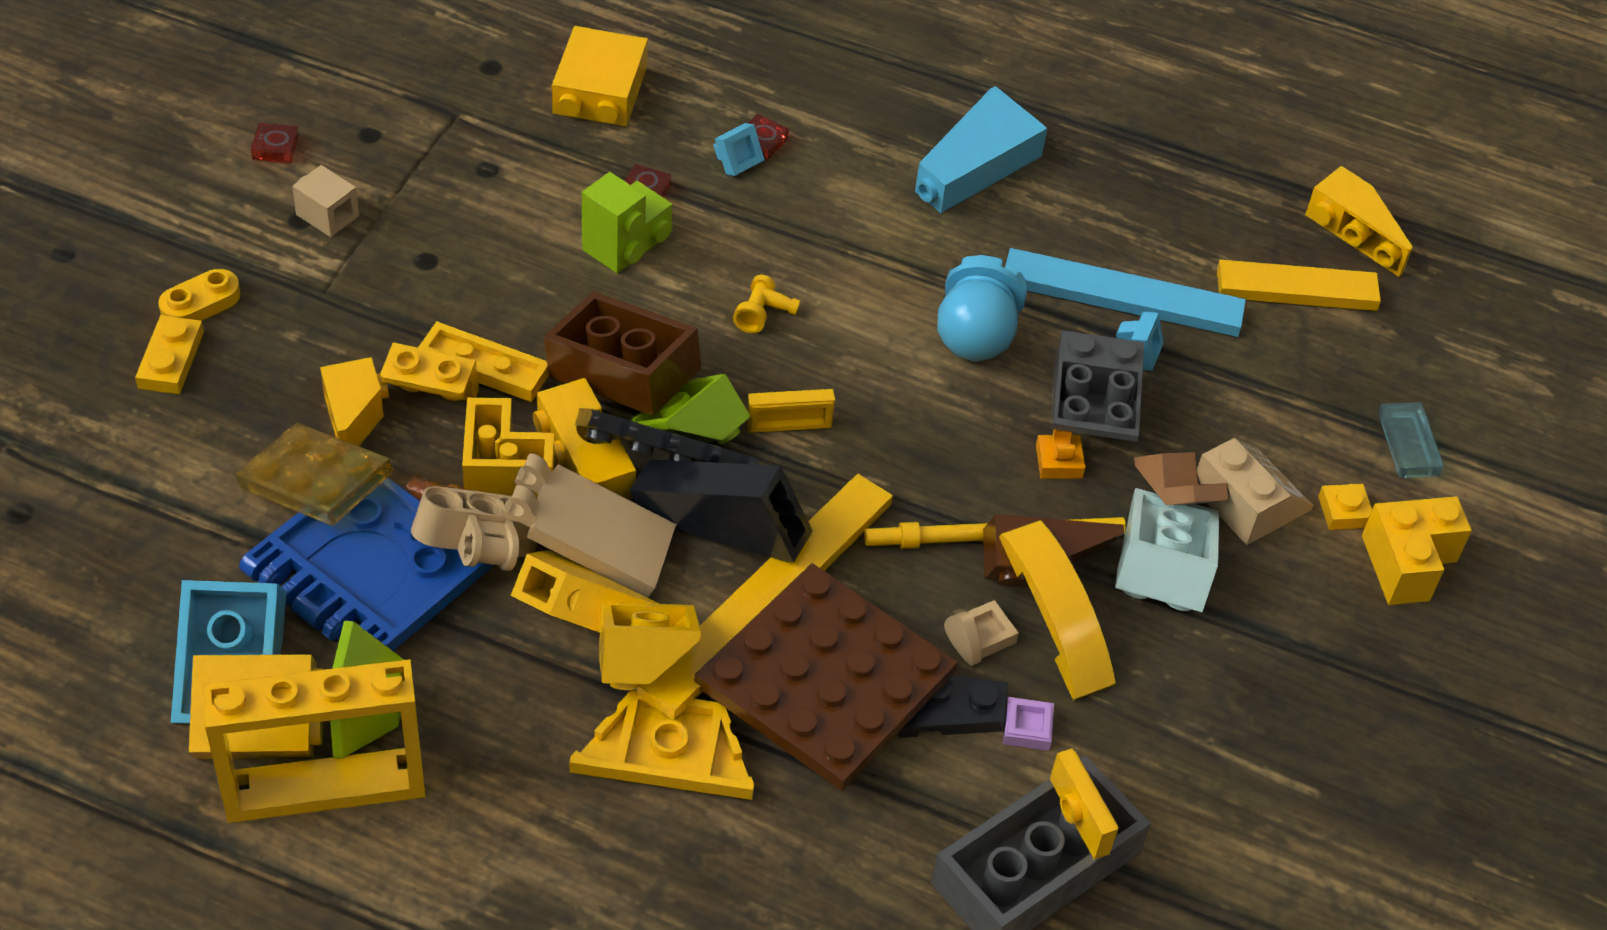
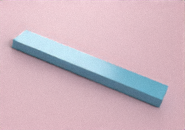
(1128, 292)

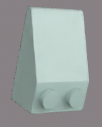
(1169, 552)

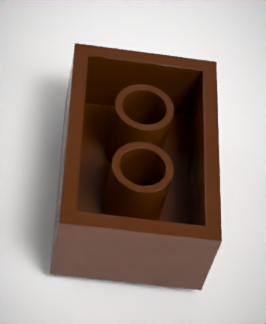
(623, 352)

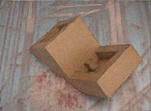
(1175, 479)

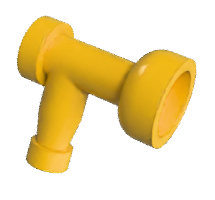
(751, 315)

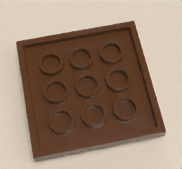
(826, 675)

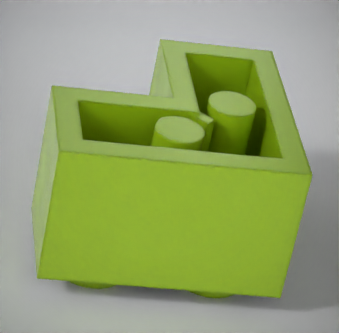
(622, 221)

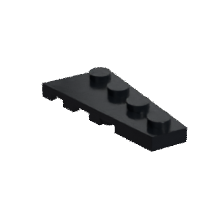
(961, 707)

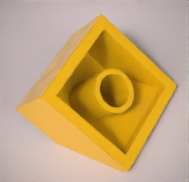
(643, 641)

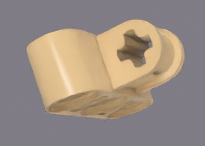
(471, 525)

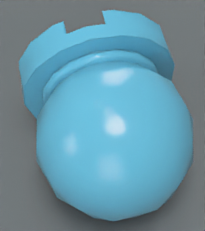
(980, 308)

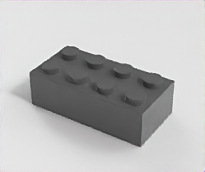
(1031, 859)

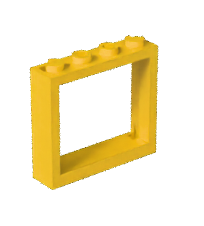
(310, 699)

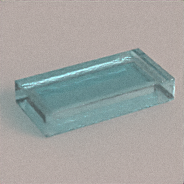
(1410, 439)

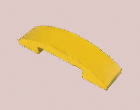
(1064, 606)

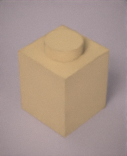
(325, 200)

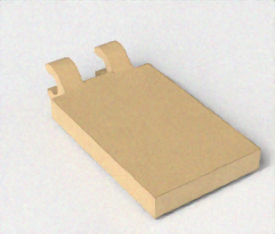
(590, 524)

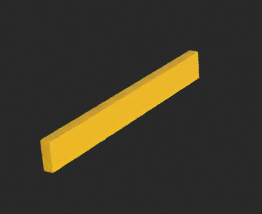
(833, 532)

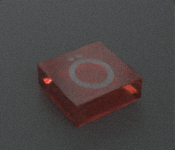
(770, 134)
(274, 143)
(651, 178)

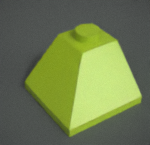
(701, 410)
(355, 649)

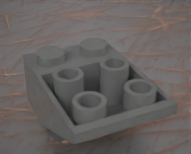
(1097, 385)

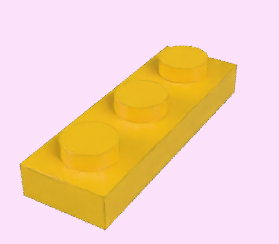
(495, 363)

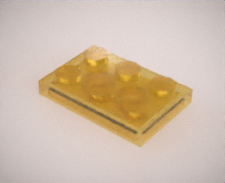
(314, 473)

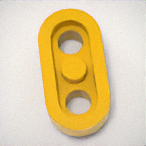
(201, 295)

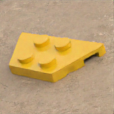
(683, 753)

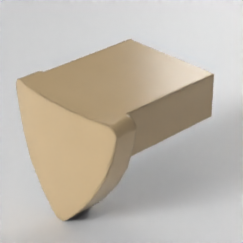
(980, 632)

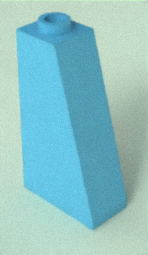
(979, 151)

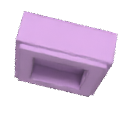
(1028, 723)

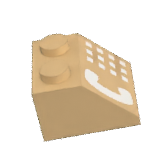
(1257, 490)

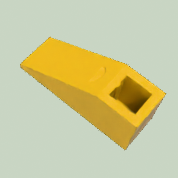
(1360, 218)
(569, 589)

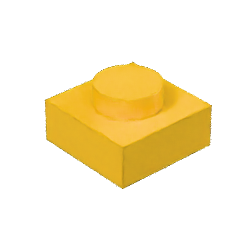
(1345, 506)

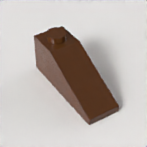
(1076, 538)

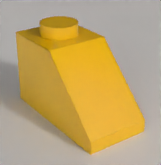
(353, 398)

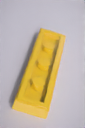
(1299, 285)

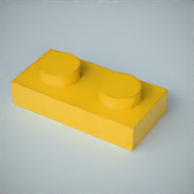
(169, 354)

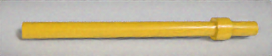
(911, 535)

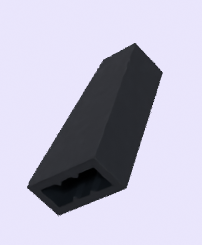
(727, 504)

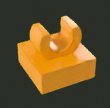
(1060, 456)

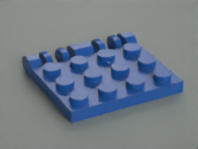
(362, 568)

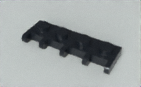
(646, 438)

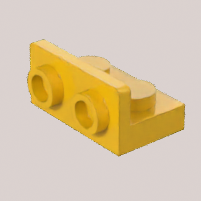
(431, 372)

